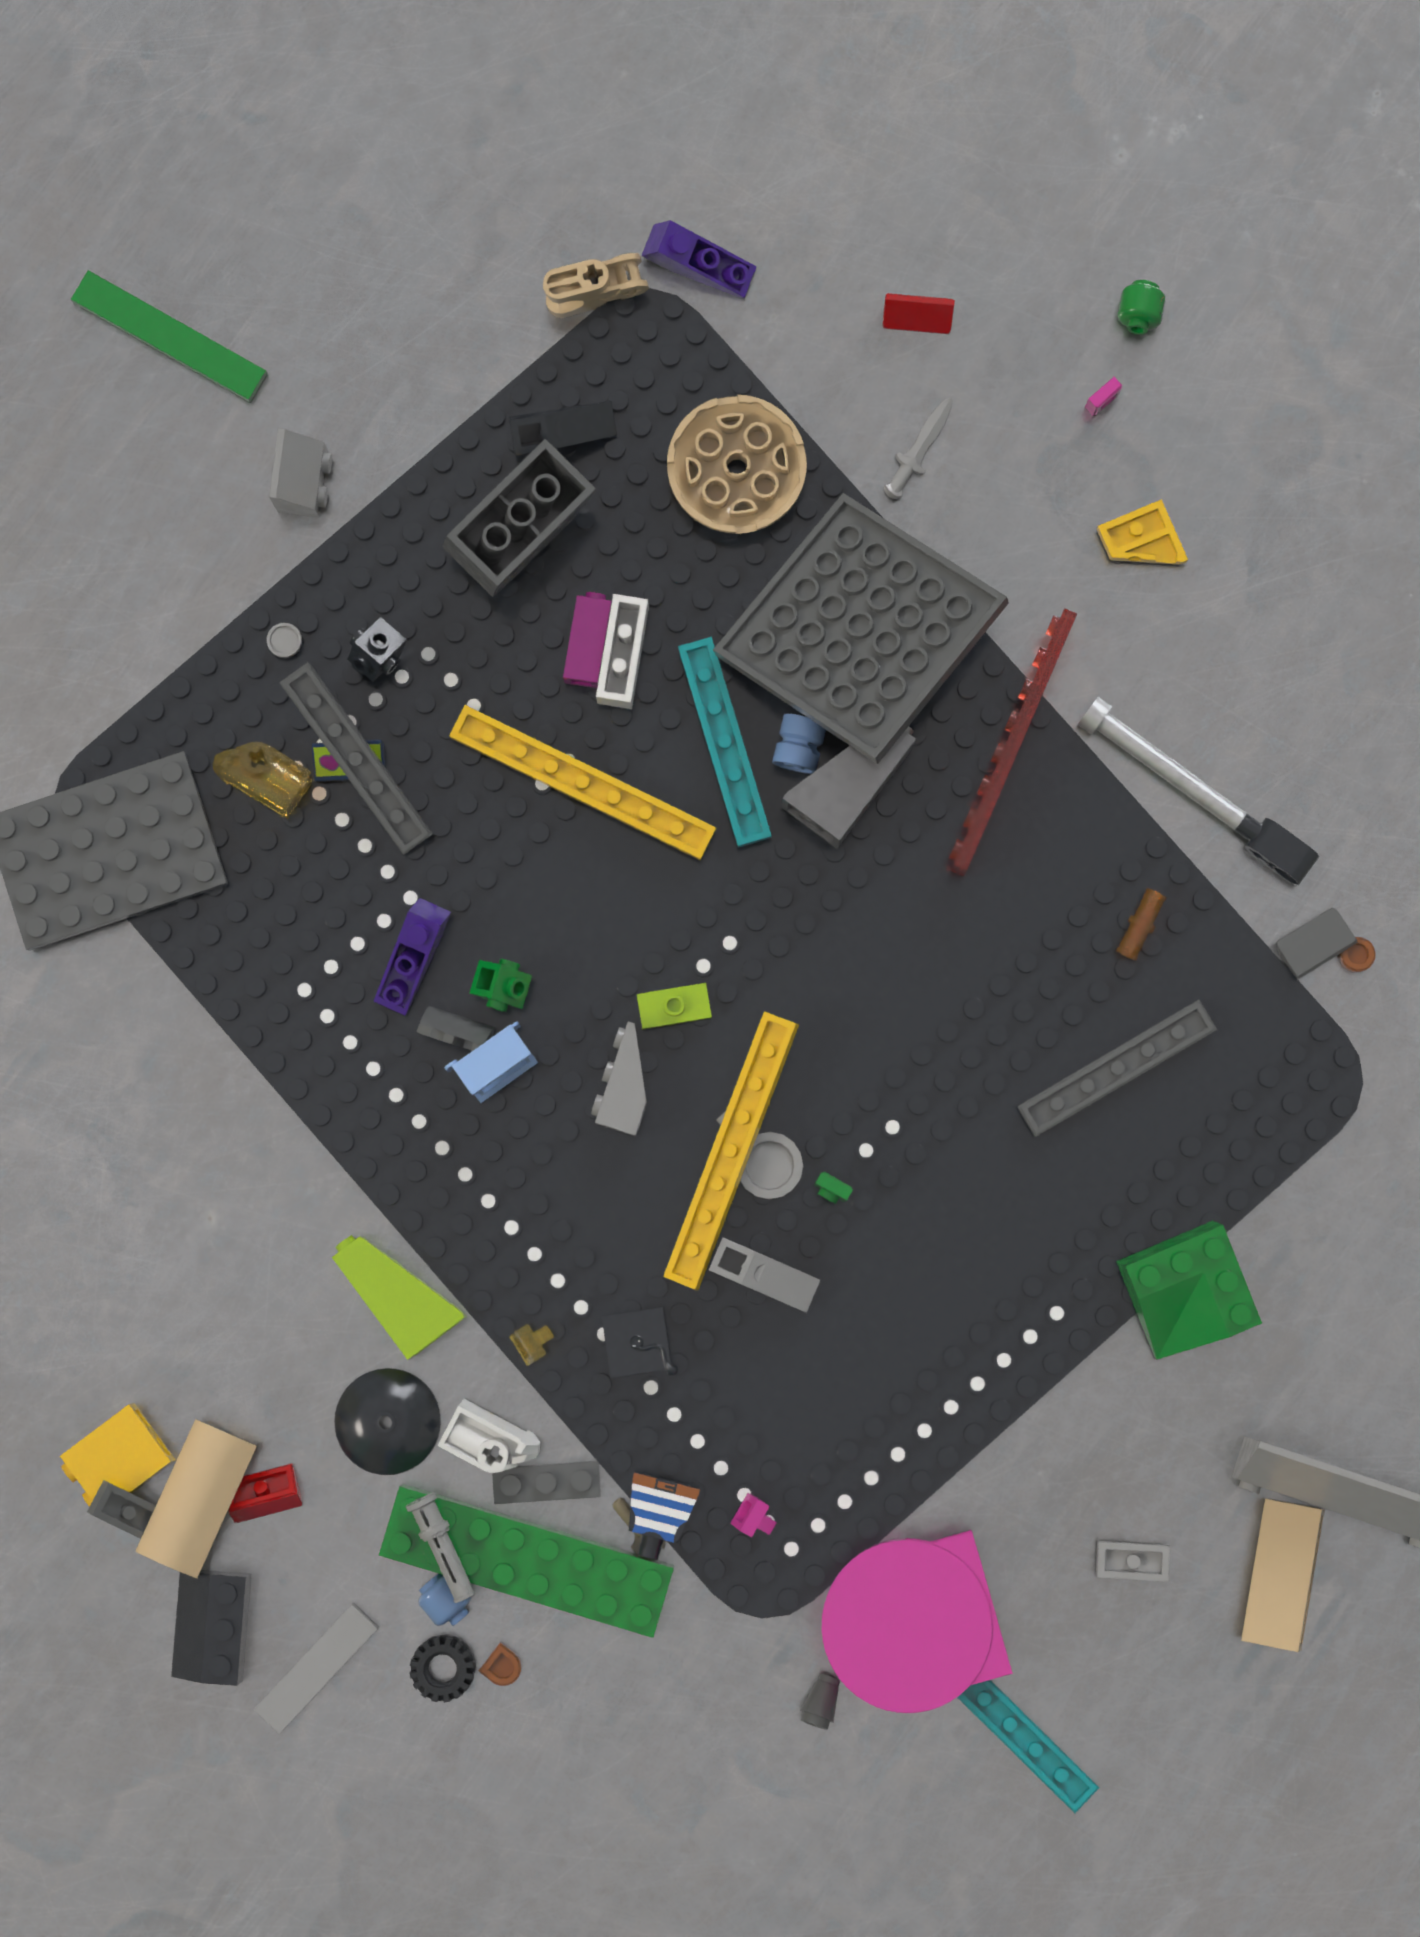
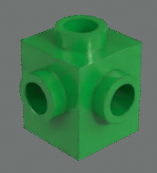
(501, 984)

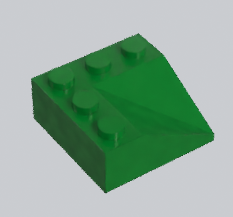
(1189, 1291)

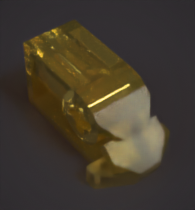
(276, 784)

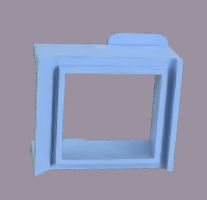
(494, 1063)

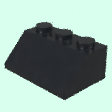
(211, 1627)

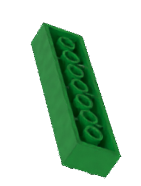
(536, 1563)

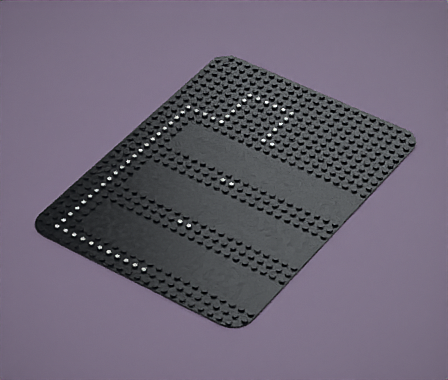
(920, 995)

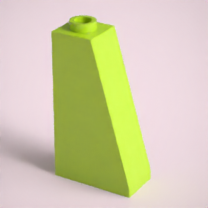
(399, 1299)

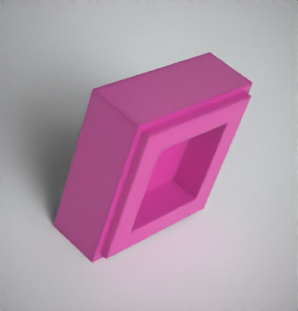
(1103, 396)

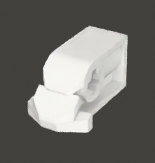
(475, 1433)

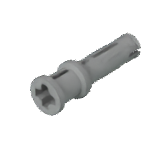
(434, 1531)

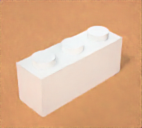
(622, 651)

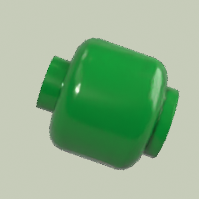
(1141, 306)

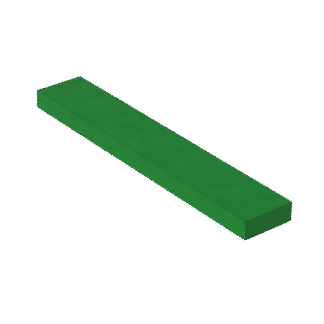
(169, 336)

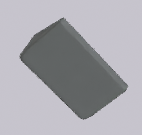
(1315, 942)

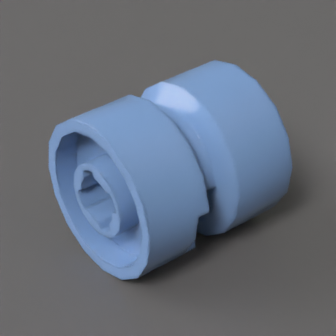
(799, 744)

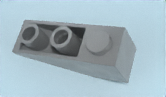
(625, 1093)
(764, 1274)

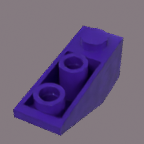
(697, 258)
(412, 955)

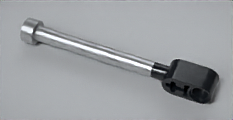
(1267, 840)

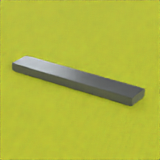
(356, 757)
(1116, 1068)

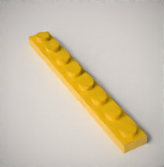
(582, 782)
(731, 1150)

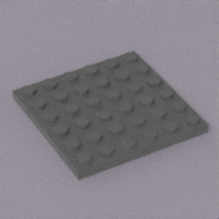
(861, 627)

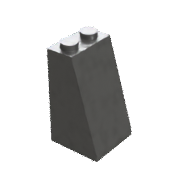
(844, 789)

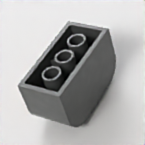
(519, 518)

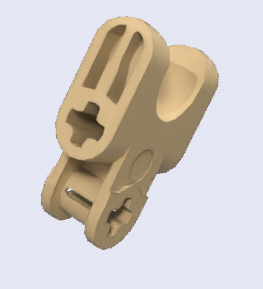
(572, 291)

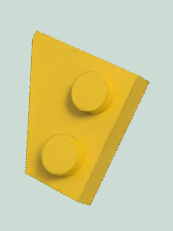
(1143, 537)

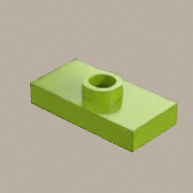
(674, 1006)

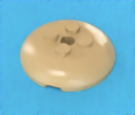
(730, 431)

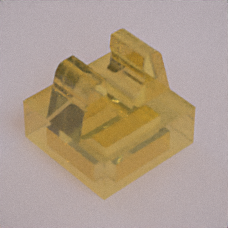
(530, 1343)

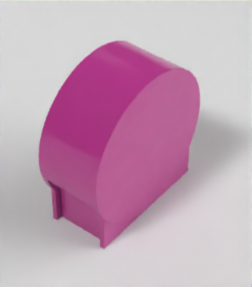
(913, 1624)

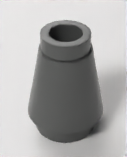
(821, 1703)

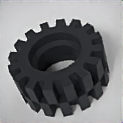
(442, 1690)

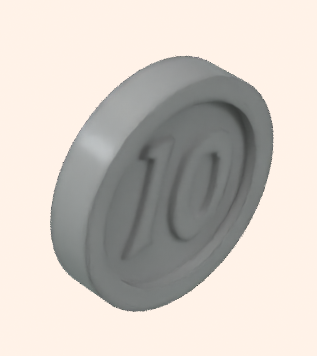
(284, 640)

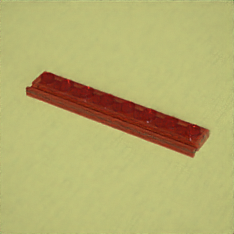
(1006, 754)

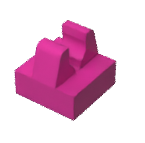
(752, 1516)

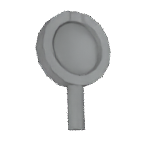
(772, 1166)

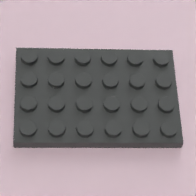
(107, 851)

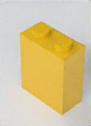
(118, 1451)

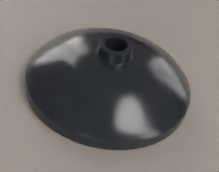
(413, 1417)

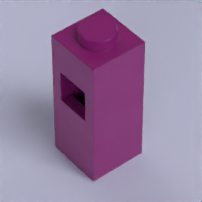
(587, 640)

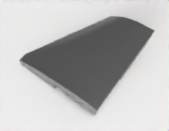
(454, 1028)

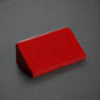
(918, 313)
(265, 1494)

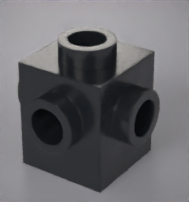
(376, 649)

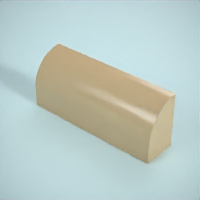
(196, 1499)
(1283, 1575)

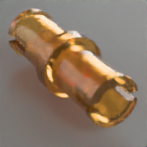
(1141, 924)

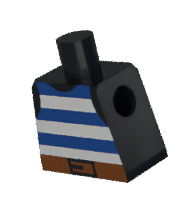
(659, 1511)

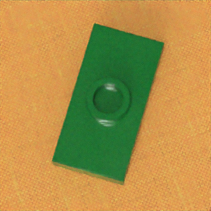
(832, 1188)

